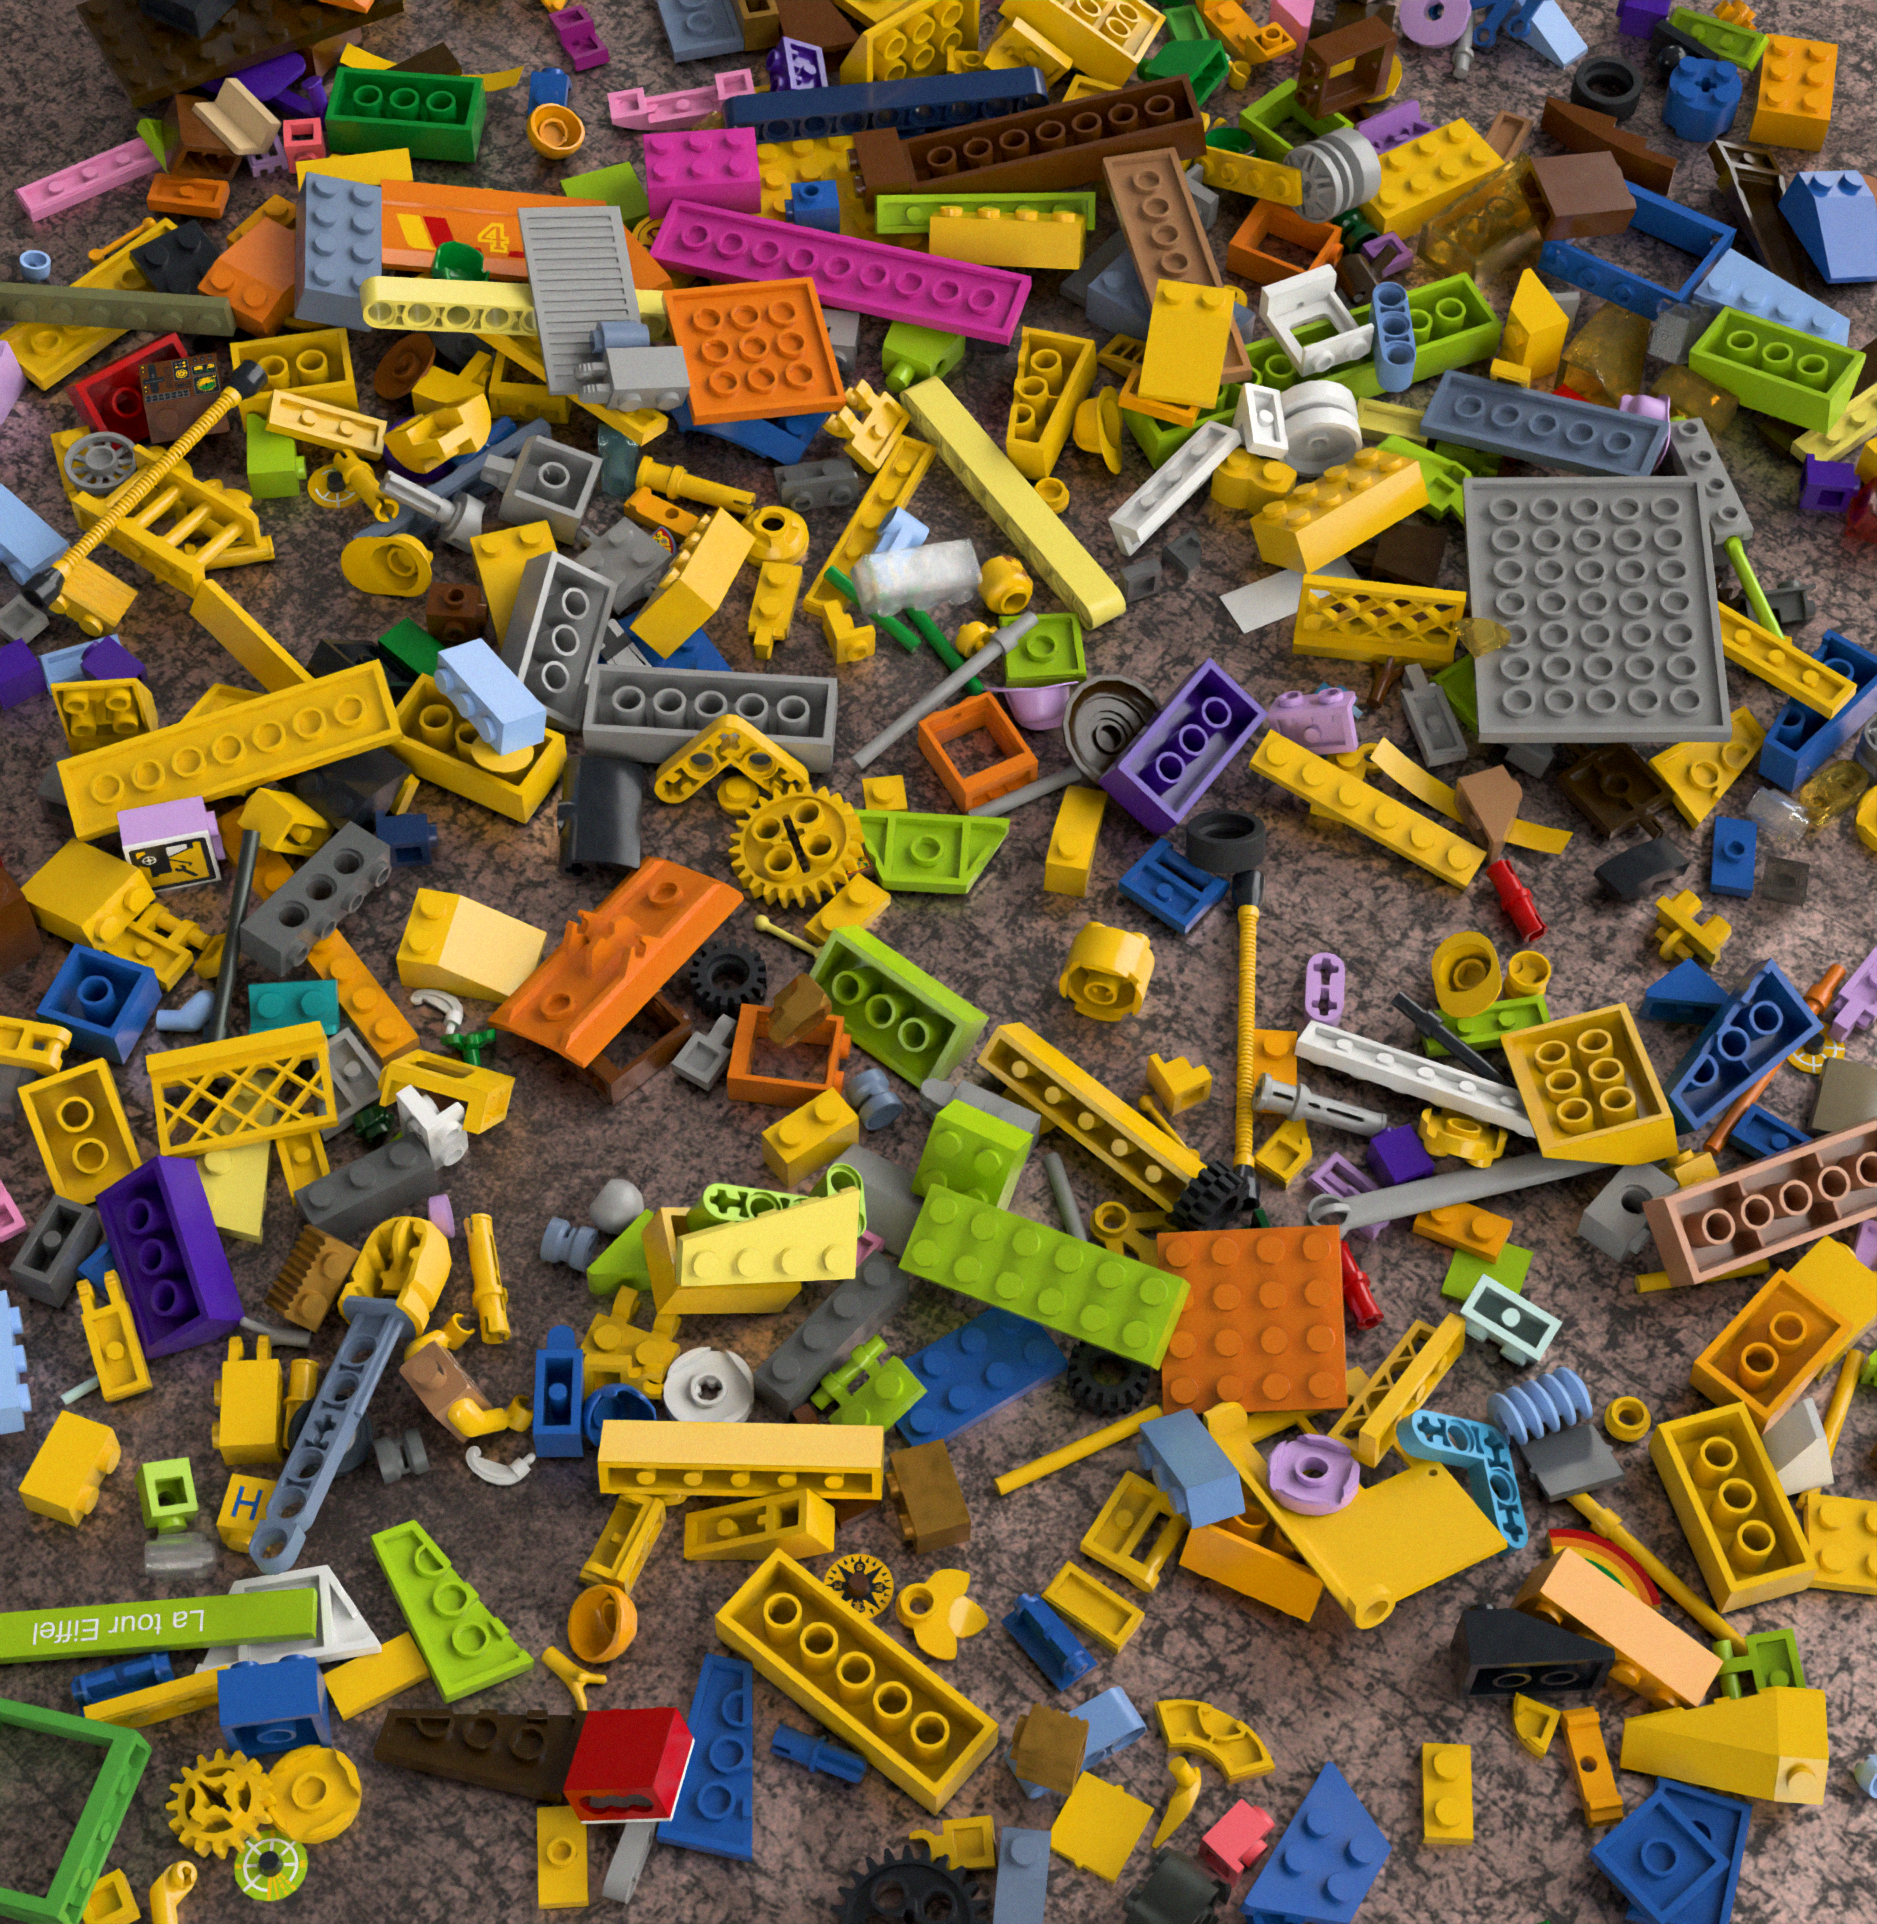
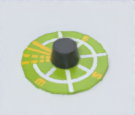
(270, 1867)

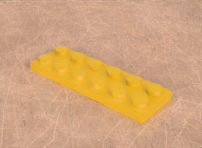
(55, 350)

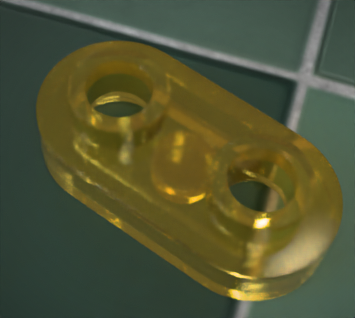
(1828, 792)

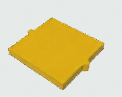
(1099, 1827)

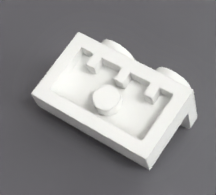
(438, 1132)

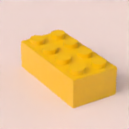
(1428, 176)
(1339, 510)
(439, 750)
(1732, 1507)

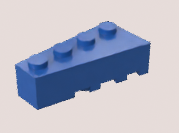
(1806, 739)
(1739, 1046)

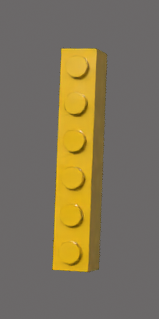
(1090, 1113)
(740, 1459)

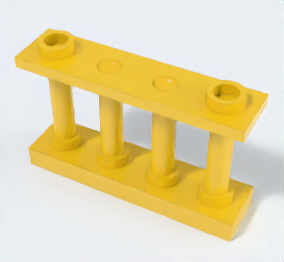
(159, 552)

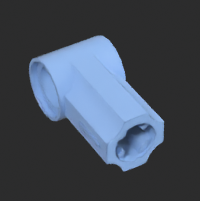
(899, 531)

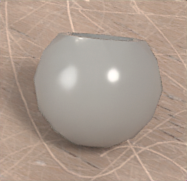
(616, 1206)

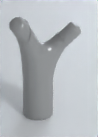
(278, 1334)

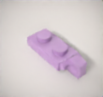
(1856, 1000)

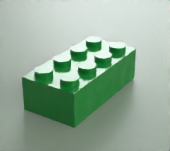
(411, 110)

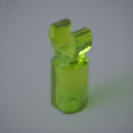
(1474, 462)

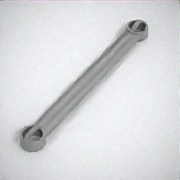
(1446, 1190)

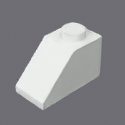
(1799, 1450)

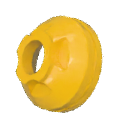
(780, 546)

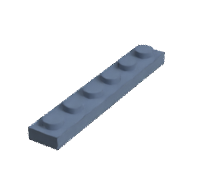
(464, 479)

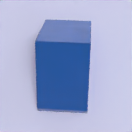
(1683, 996)

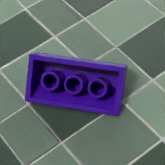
(169, 1256)

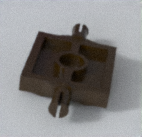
(1615, 789)

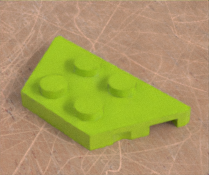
(930, 849)

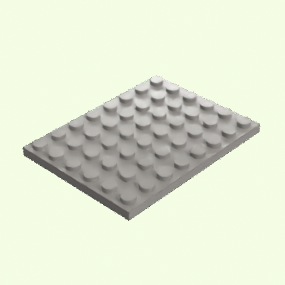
(1602, 608)

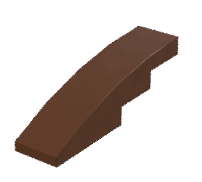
(1593, 131)

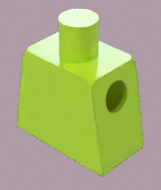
(917, 353)

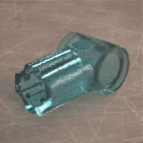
(618, 462)

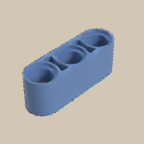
(1392, 337)
(1111, 1729)

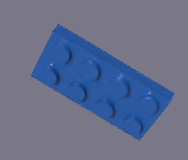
(977, 1374)

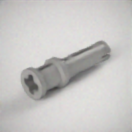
(1299, 1097)

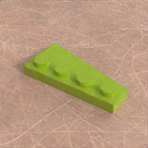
(450, 1625)

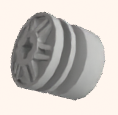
(1337, 174)

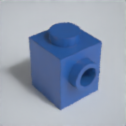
(814, 206)

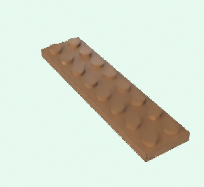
(1167, 234)

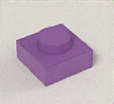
(1401, 261)

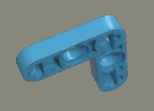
(1486, 1457)

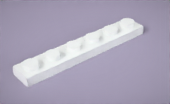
(1414, 1076)

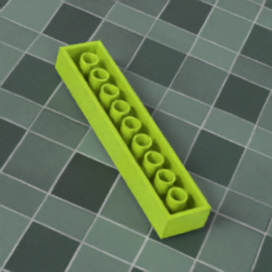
(1449, 329)

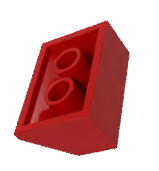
(112, 395)

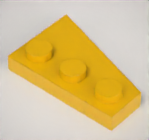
(1705, 770)

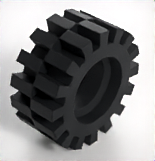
(727, 960)
(1210, 1199)
(1105, 1396)

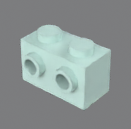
(1509, 1321)

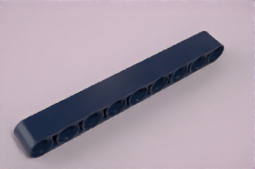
(886, 104)

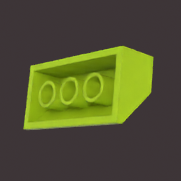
(1778, 368)
(895, 1006)

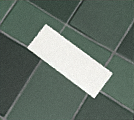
(1277, 595)

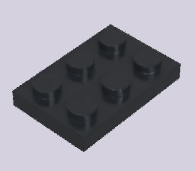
(177, 263)

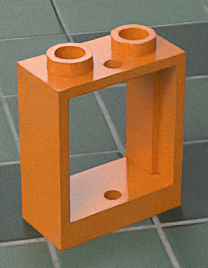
(1286, 224)
(992, 782)
(777, 1091)

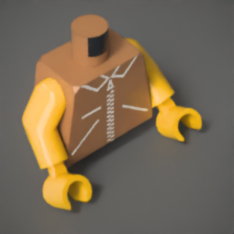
(449, 1389)

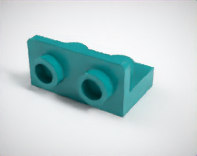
(294, 1003)

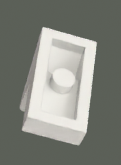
(1261, 421)

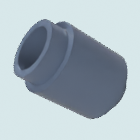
(618, 335)

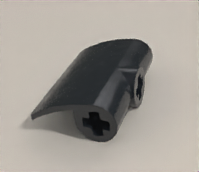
(599, 815)

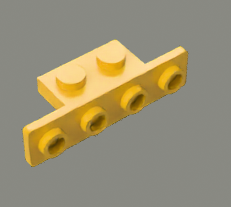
(1252, 176)

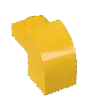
(442, 386)

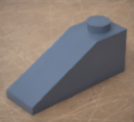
(1022, 1876)

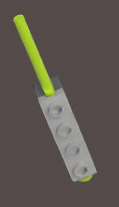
(1694, 454)

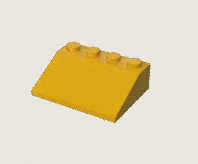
(1099, 35)
(913, 42)
(1591, 1089)

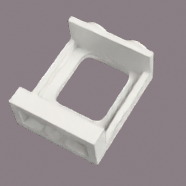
(1307, 299)

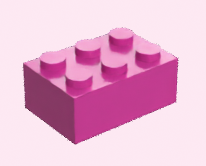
(703, 168)

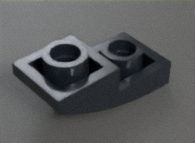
(1638, 868)

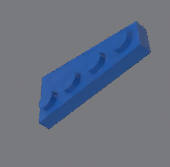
(717, 1788)

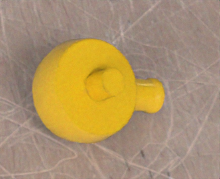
(973, 638)

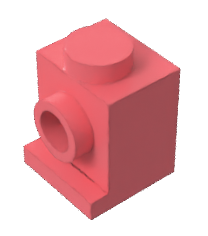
(303, 149)
(1236, 1841)

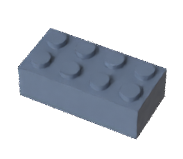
(336, 249)
(1120, 306)

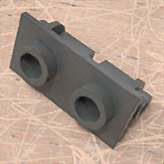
(1788, 599)

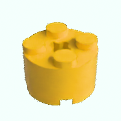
(1107, 972)

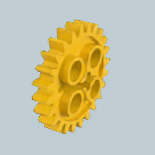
(833, 831)

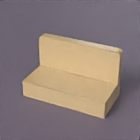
(239, 119)

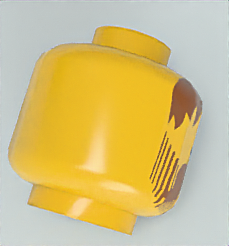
(1005, 585)

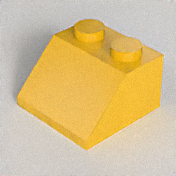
(1534, 328)

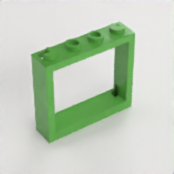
(98, 1821)

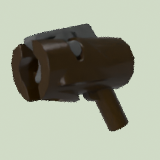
(1359, 277)

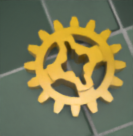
(229, 1782)

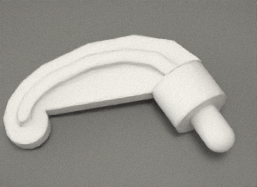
(444, 1002)
(498, 1473)

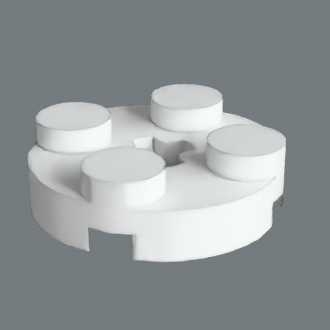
(713, 1368)

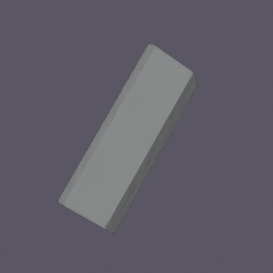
(888, 1198)

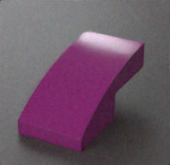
(578, 38)

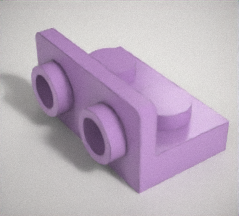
(1316, 721)

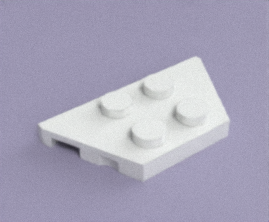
(339, 1625)

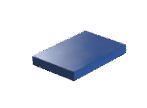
(1726, 1826)

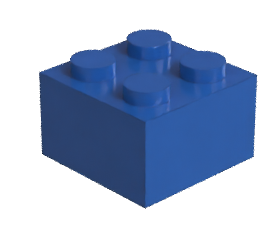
(101, 1002)
(274, 1706)

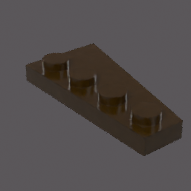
(488, 1748)

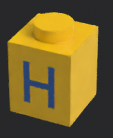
(243, 1509)

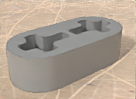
(629, 1860)

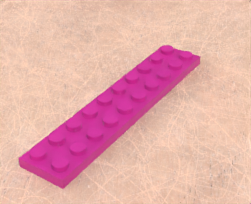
(845, 270)

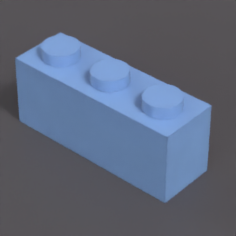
(1190, 1468)

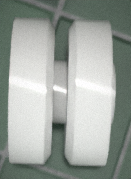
(1320, 427)

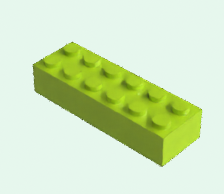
(1045, 1276)

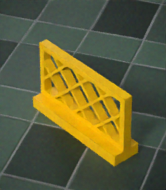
(1376, 638)
(245, 1056)

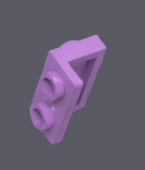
(1394, 127)

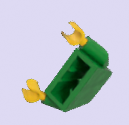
(1203, 62)

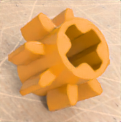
(1736, 13)

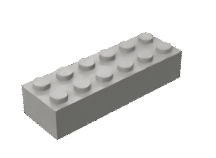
(658, 710)

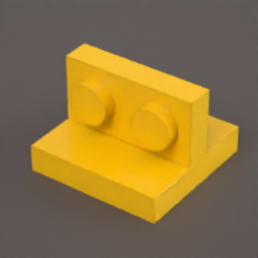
(1021, 46)

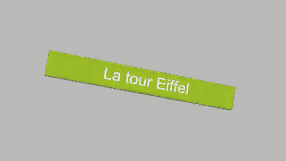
(158, 1625)

